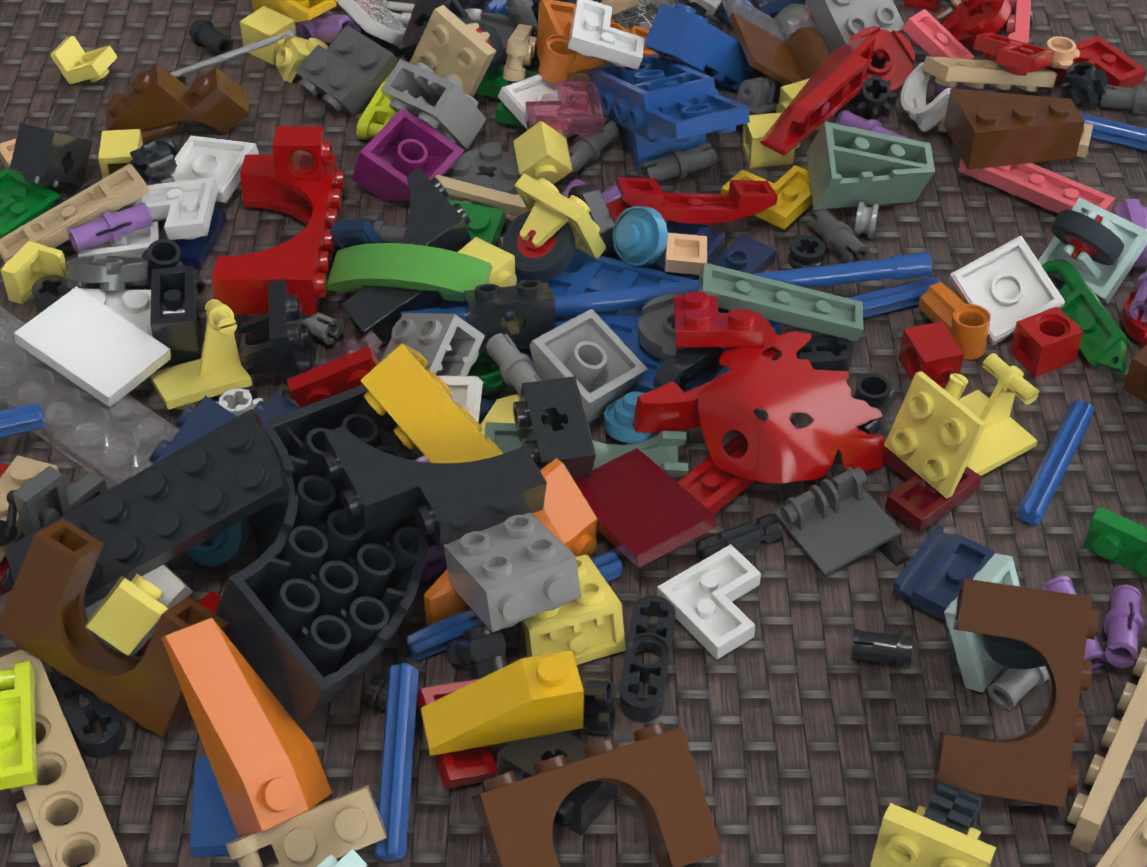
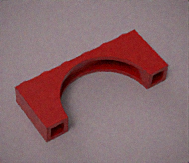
(302, 260)

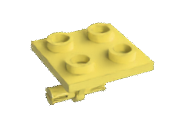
(213, 373)
(935, 431)
(1002, 436)

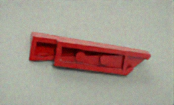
(827, 91)

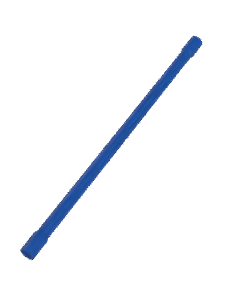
(894, 268)

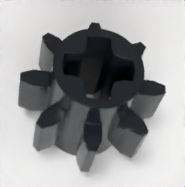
(1084, 84)
(874, 99)
(154, 164)

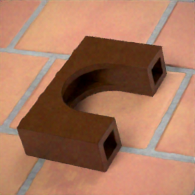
(50, 618)
(1038, 762)
(652, 771)

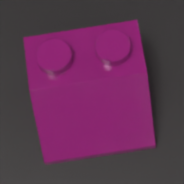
(400, 150)

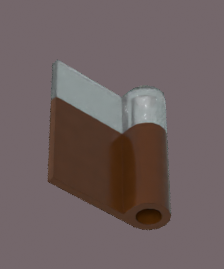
(782, 46)

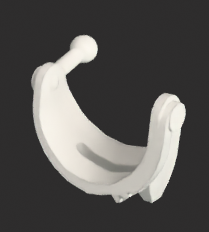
(914, 100)

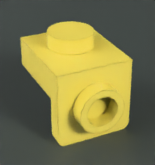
(294, 54)
(82, 65)
(28, 266)

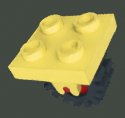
(935, 835)

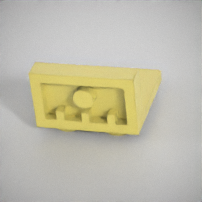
(586, 625)

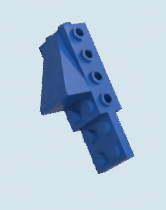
(663, 106)

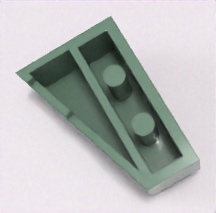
(866, 167)

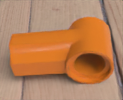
(559, 61)
(965, 322)

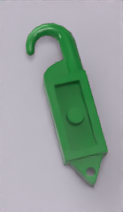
(1102, 338)

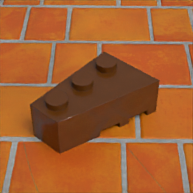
(1011, 128)

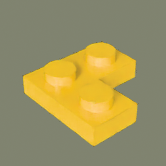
(792, 192)

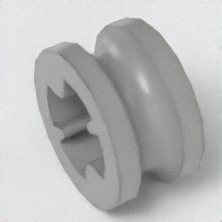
(866, 220)

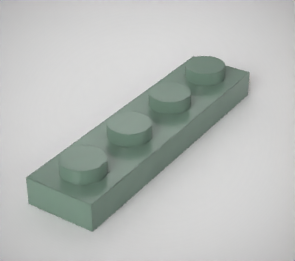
(783, 302)

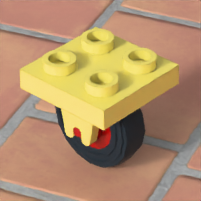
(550, 231)

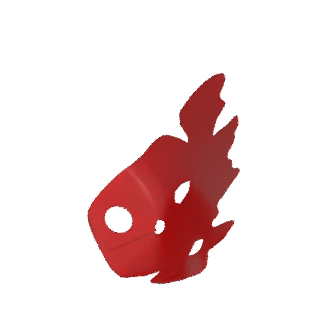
(782, 387)

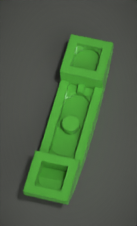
(407, 268)

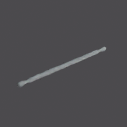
(231, 54)

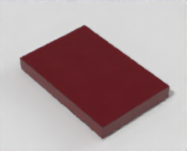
(643, 507)

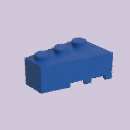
(694, 43)

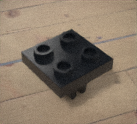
(278, 336)

